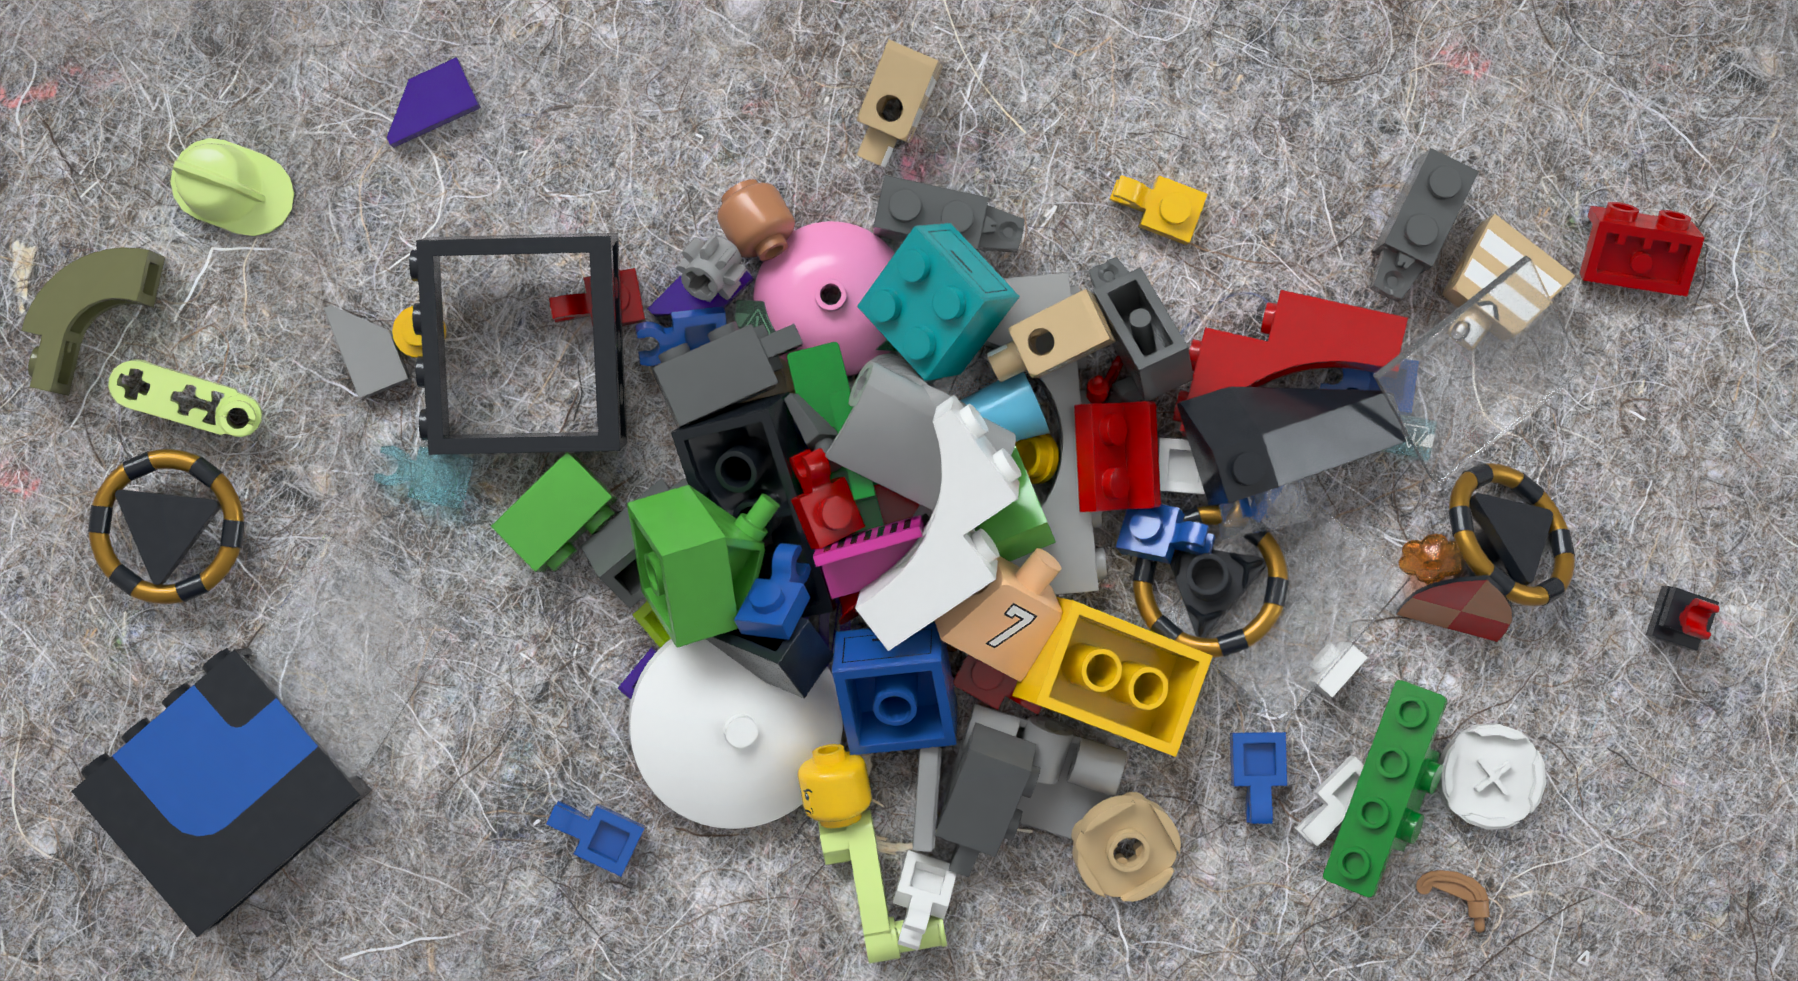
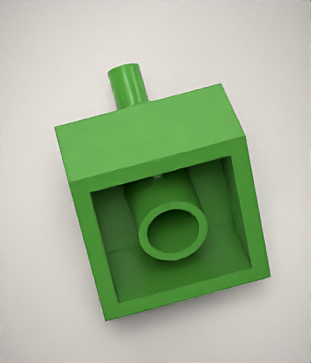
(697, 559)

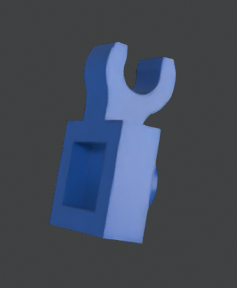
(1159, 531)
(776, 604)
(1258, 763)
(604, 838)

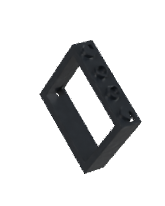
(607, 337)

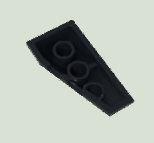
(1274, 436)
(747, 454)

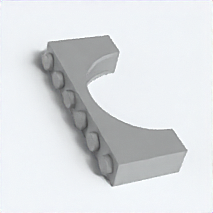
(1072, 529)

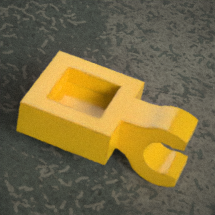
(1167, 208)

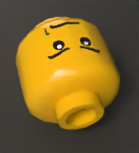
(834, 786)

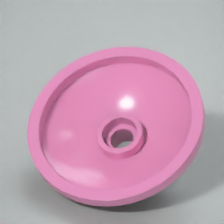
(820, 258)

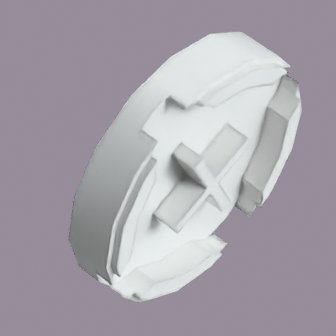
(1491, 776)

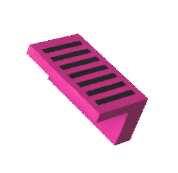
(866, 555)

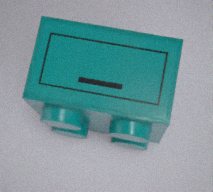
(937, 301)

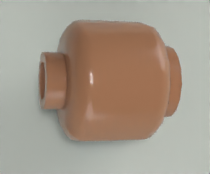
(756, 219)

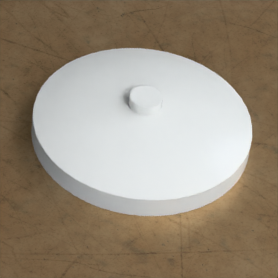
(723, 739)

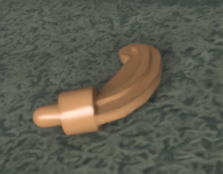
(1462, 887)

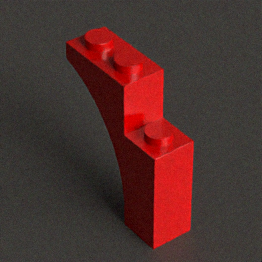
(1302, 337)

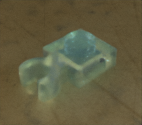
(432, 477)

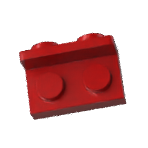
(1641, 249)
(1117, 456)

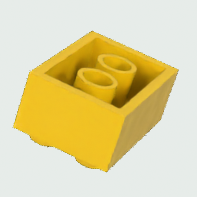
(1117, 677)

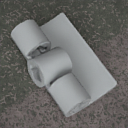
(894, 435)
(1072, 773)

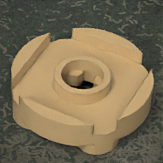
(1109, 823)

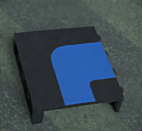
(217, 791)

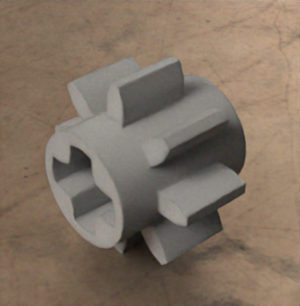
(711, 268)

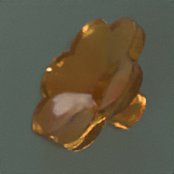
(1431, 558)

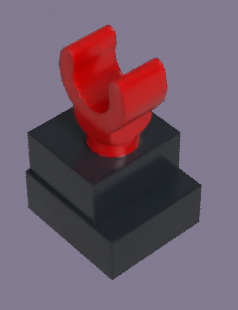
(1682, 618)

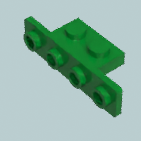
(824, 385)
(1389, 790)

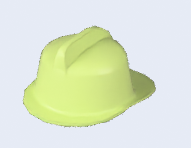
(232, 187)

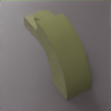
(76, 299)

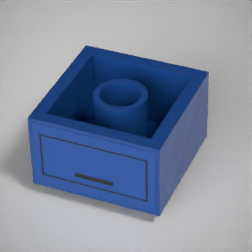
(895, 695)

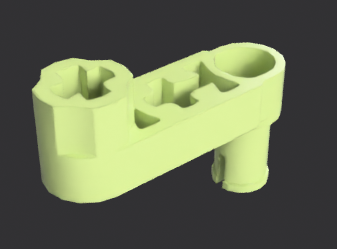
(160, 403)
(881, 932)

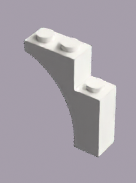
(951, 556)

